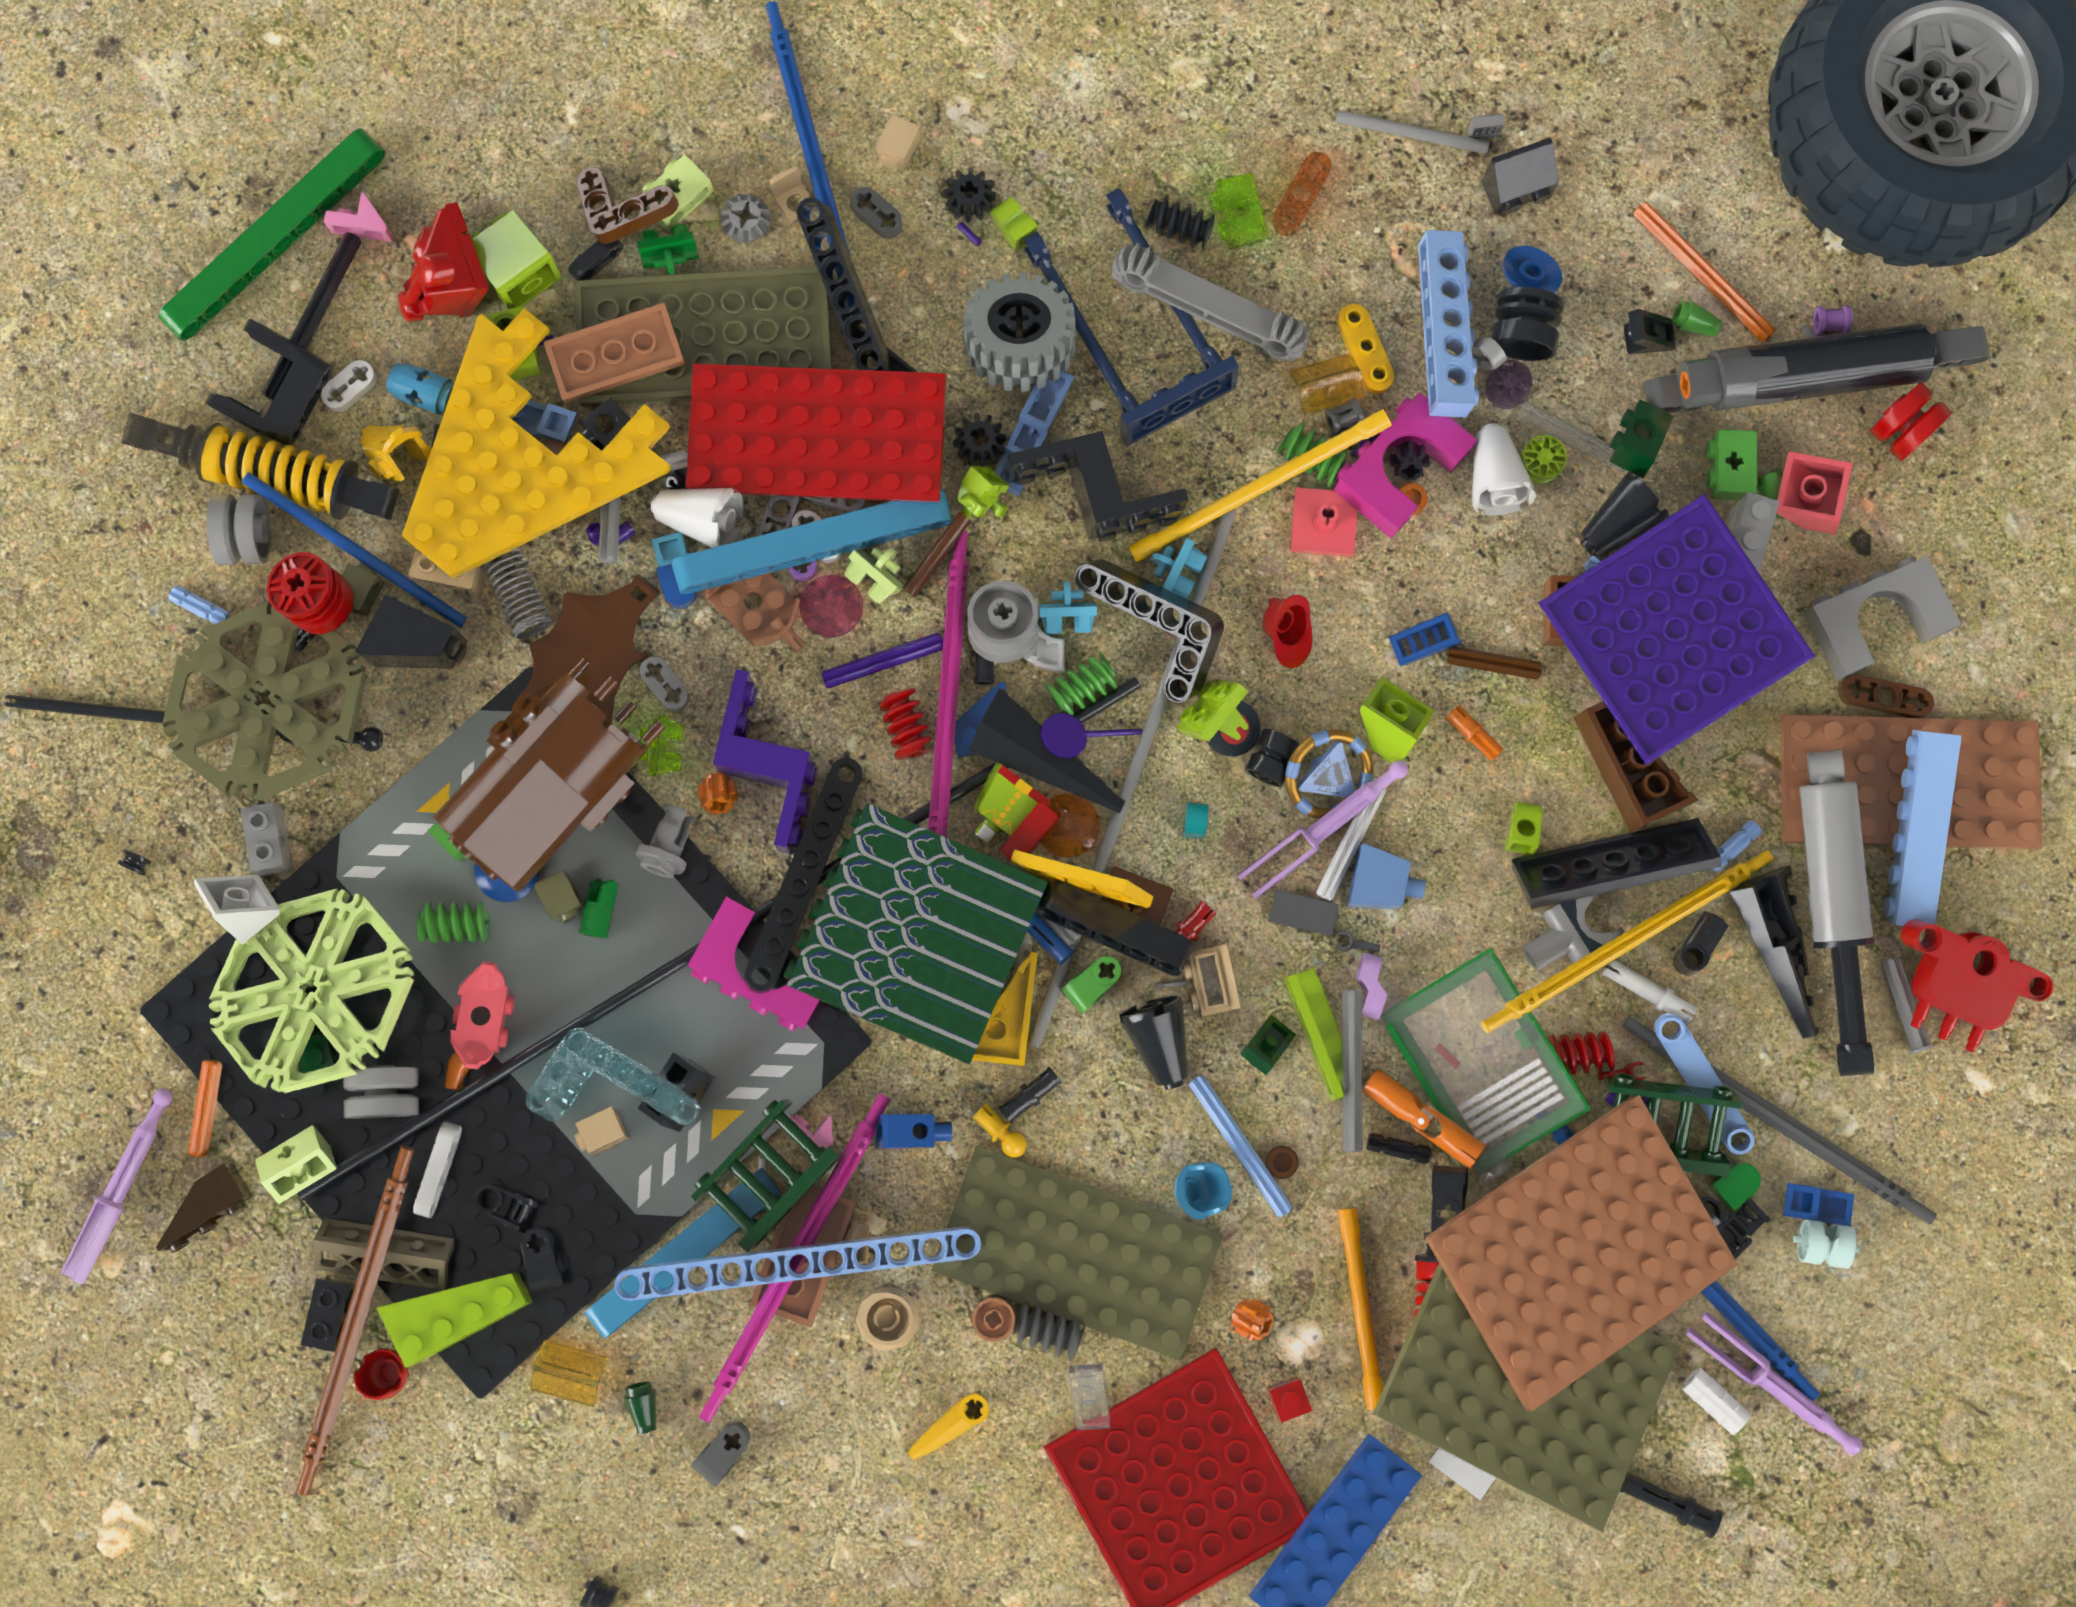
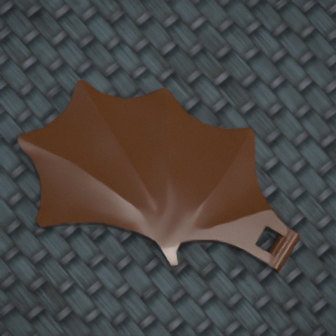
(600, 632)

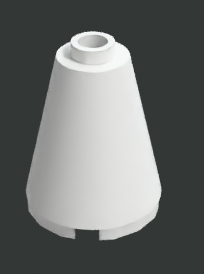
(1499, 473)
(700, 513)

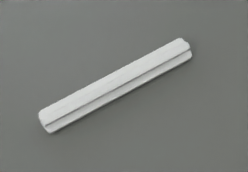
(1347, 850)

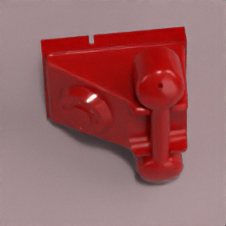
(445, 271)

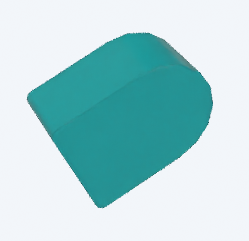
(1195, 820)

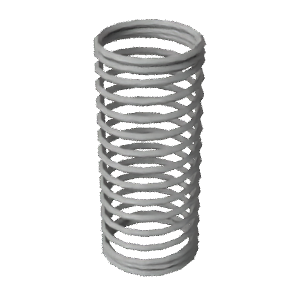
(523, 622)

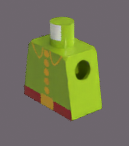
(1004, 803)

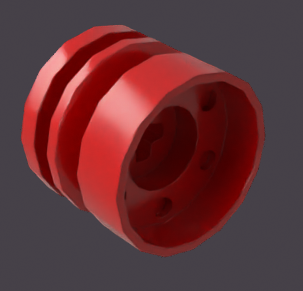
(310, 593)

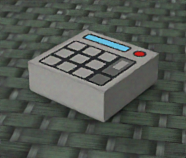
(1486, 126)

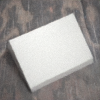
(238, 903)

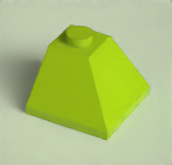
(1393, 720)

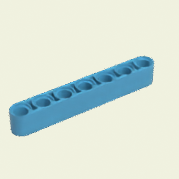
(693, 1243)

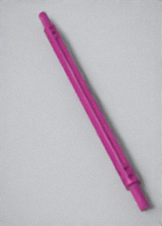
(949, 688)
(807, 1235)

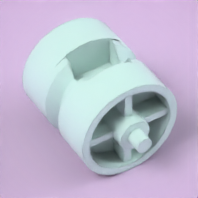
(1831, 1244)

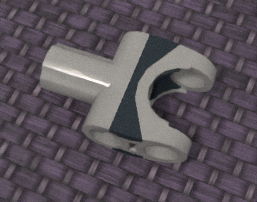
(1567, 935)

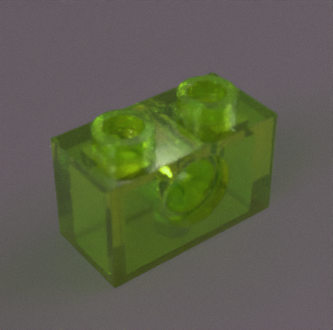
(1242, 193)

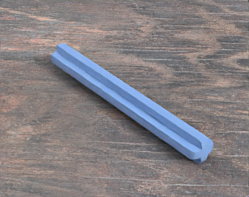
(1240, 1146)

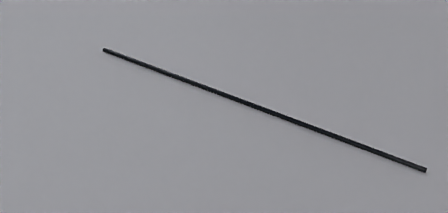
(636, 988)

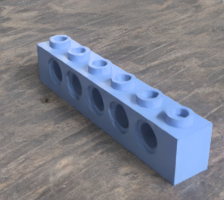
(1444, 396)

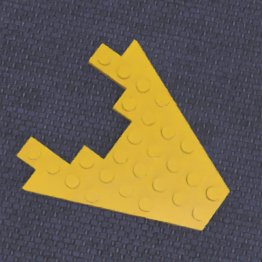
(495, 482)

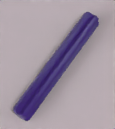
(882, 660)

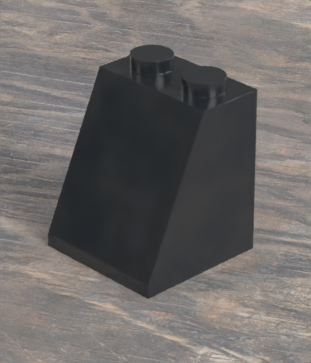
(410, 639)

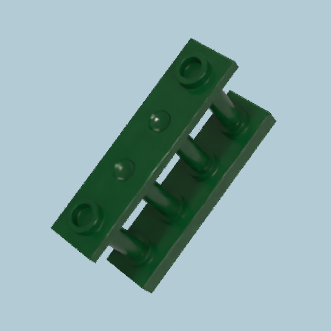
(1710, 1158)
(798, 1182)

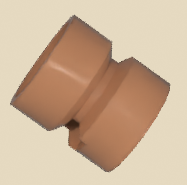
(993, 1319)

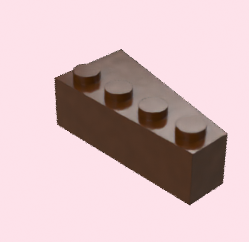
(1639, 790)

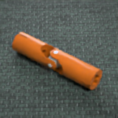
(1409, 1107)

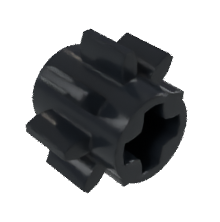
(1409, 460)

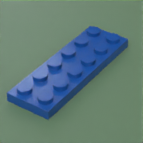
(1338, 1529)

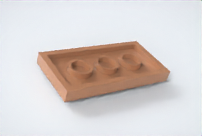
(614, 353)
(805, 1295)

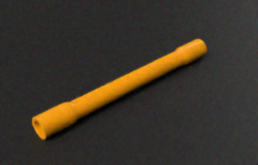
(1351, 1237)

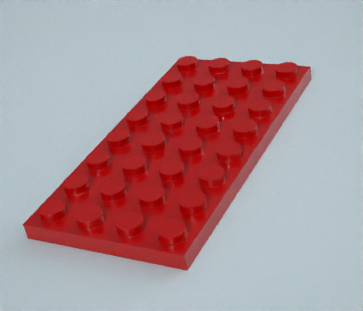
(817, 432)

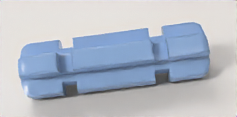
(197, 605)
(1738, 843)

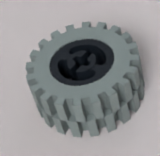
(992, 332)

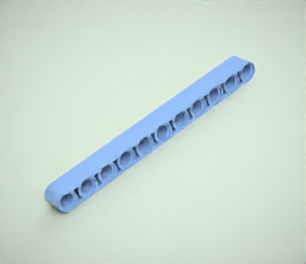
(782, 1256)

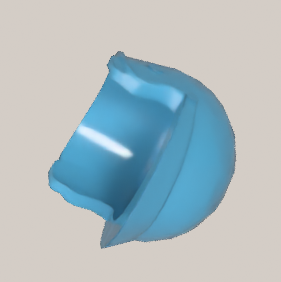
(1203, 1189)

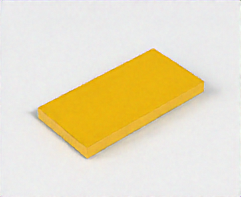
(1082, 879)

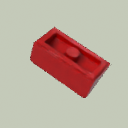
(1031, 830)

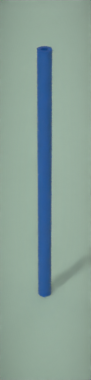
(354, 549)

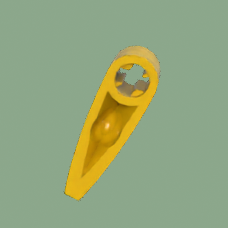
(950, 1425)

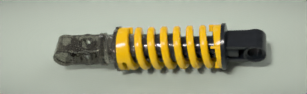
(228, 459)

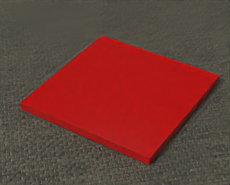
(1179, 1485)

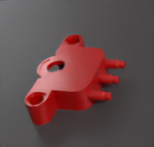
(1952, 984)

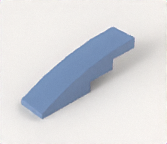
(1036, 421)

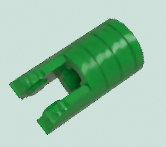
(598, 908)

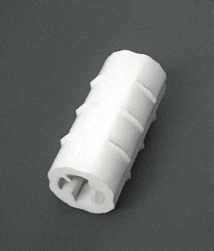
(1716, 1401)

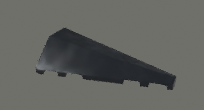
(1772, 924)

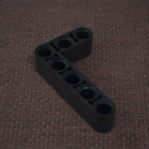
(1162, 617)

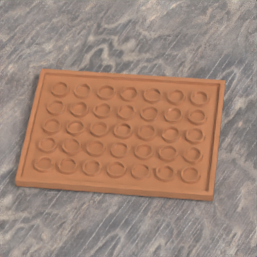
(1581, 1252)

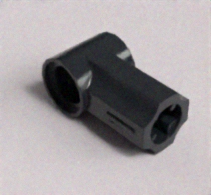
(1701, 943)

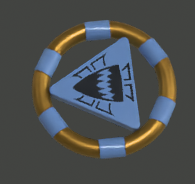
(1327, 773)

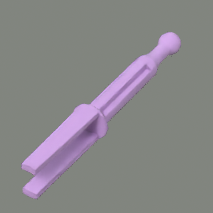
(1329, 823)
(109, 1205)
(1775, 1384)

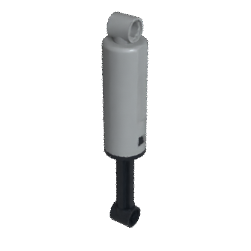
(1839, 896)

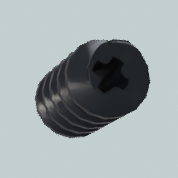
(1180, 222)

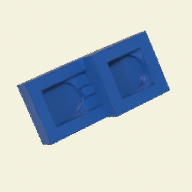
(1818, 1204)

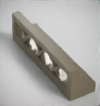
(407, 1248)

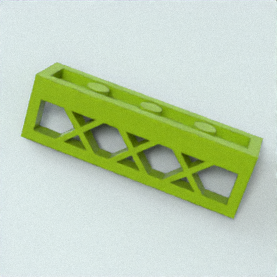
(1319, 1028)

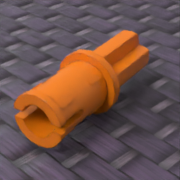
(1474, 733)

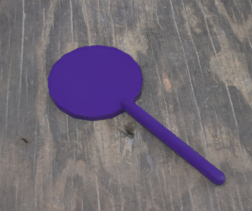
(1067, 736)

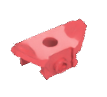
(487, 989)

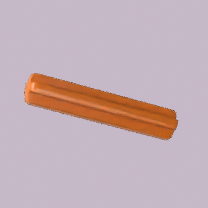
(205, 1108)

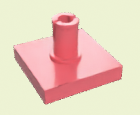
(1322, 523)

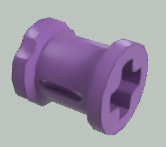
(1832, 319)

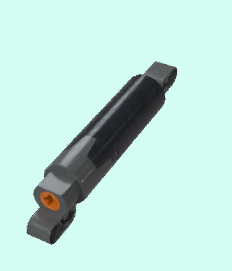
(1815, 367)

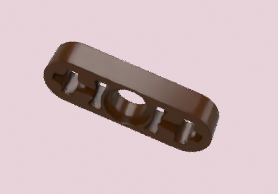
(1910, 692)

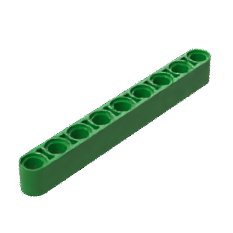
(271, 234)

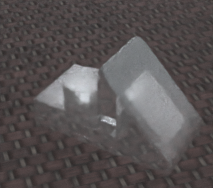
(1090, 1396)

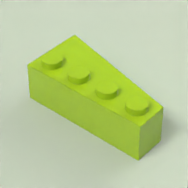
(444, 1318)

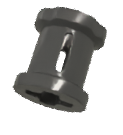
(1344, 416)

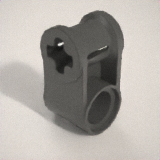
(719, 1456)

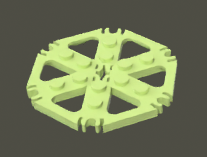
(325, 1007)

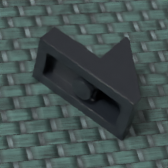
(1648, 333)

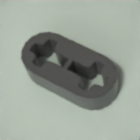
(880, 207)

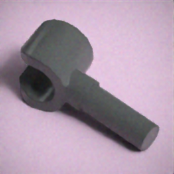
(1356, 944)

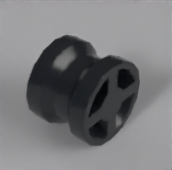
(599, 1594)

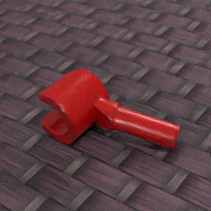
(1628, 1069)

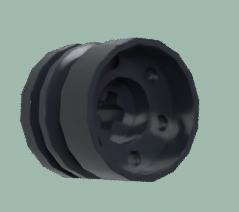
(1528, 323)

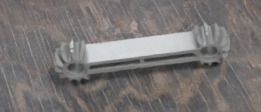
(1274, 333)

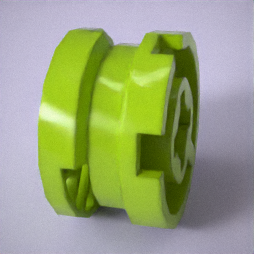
(1544, 459)

